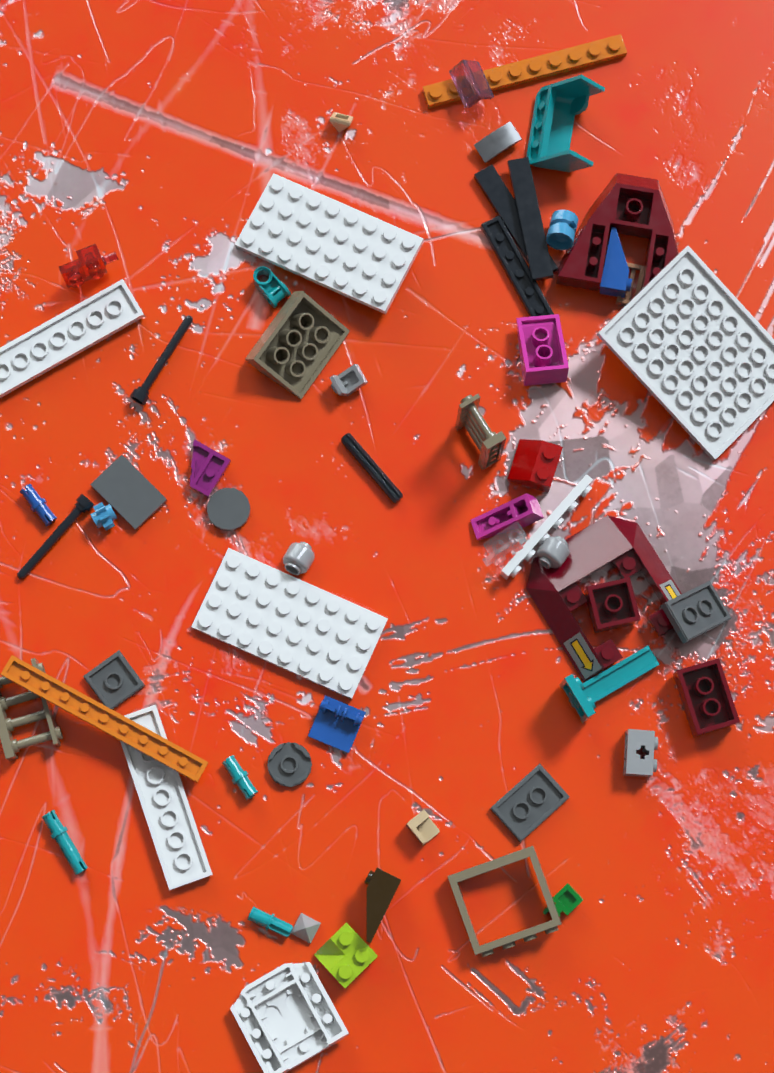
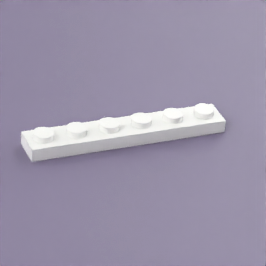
(553, 521)

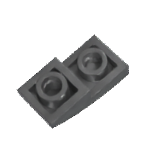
(497, 142)

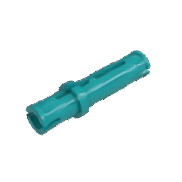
(65, 843)

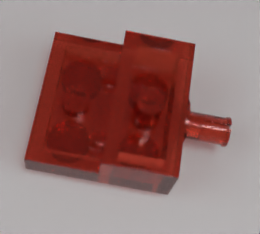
(88, 266)

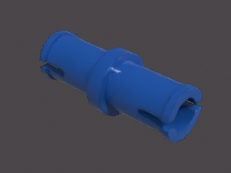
(38, 505)

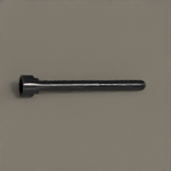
(141, 394)
(82, 505)

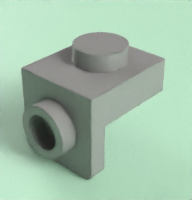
(348, 381)

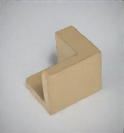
(423, 827)

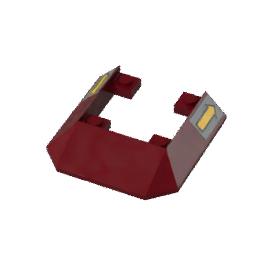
(558, 594)

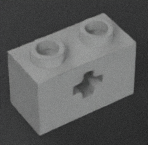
(634, 741)

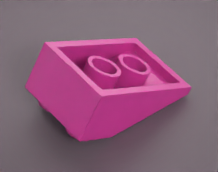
(542, 350)

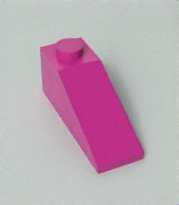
(521, 509)

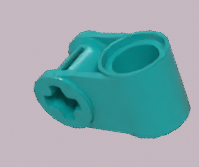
(273, 288)

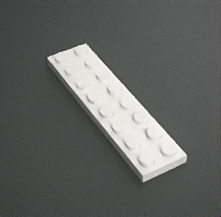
(67, 335)
(166, 810)

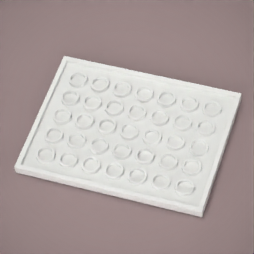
(696, 352)

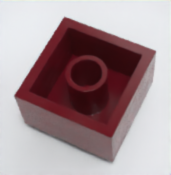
(612, 605)

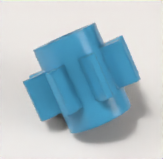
(103, 516)

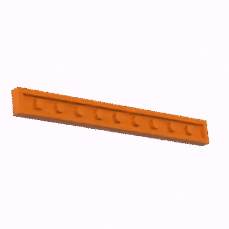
(534, 68)
(104, 718)

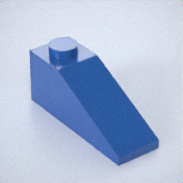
(615, 274)

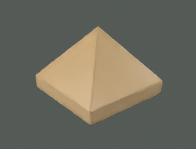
(340, 121)

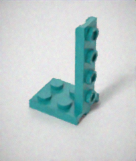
(584, 695)

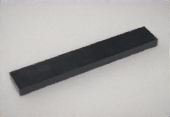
(503, 204)
(530, 219)
(515, 267)

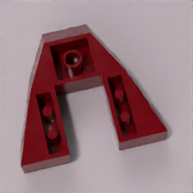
(635, 209)

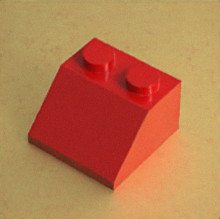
(535, 464)

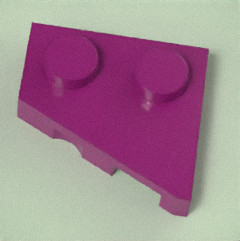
(206, 469)

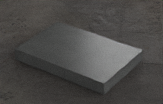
(129, 492)
(696, 612)
(529, 802)

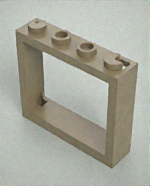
(527, 934)

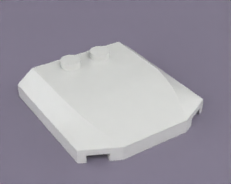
(287, 1017)

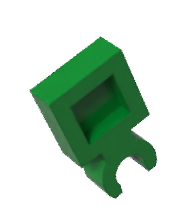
(566, 900)

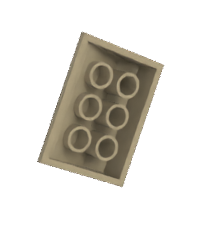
(297, 344)

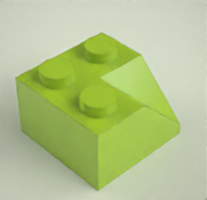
(345, 955)

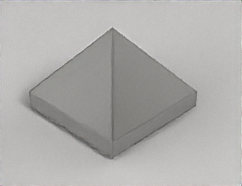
(305, 928)

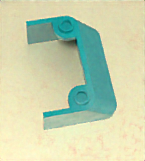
(554, 121)

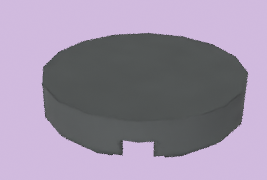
(228, 509)
(289, 764)

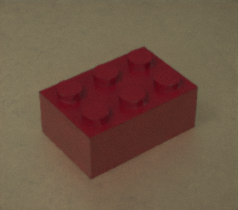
(706, 697)

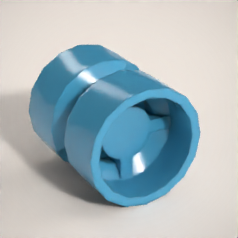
(562, 229)

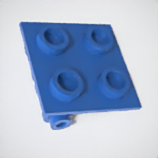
(336, 724)

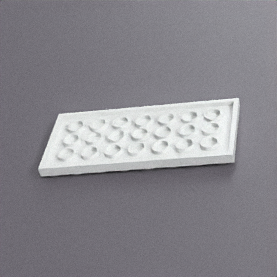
(329, 243)
(290, 623)

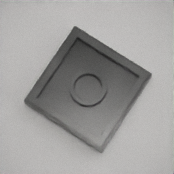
(114, 680)

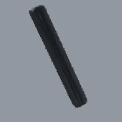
(371, 467)

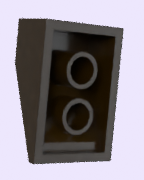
(379, 895)

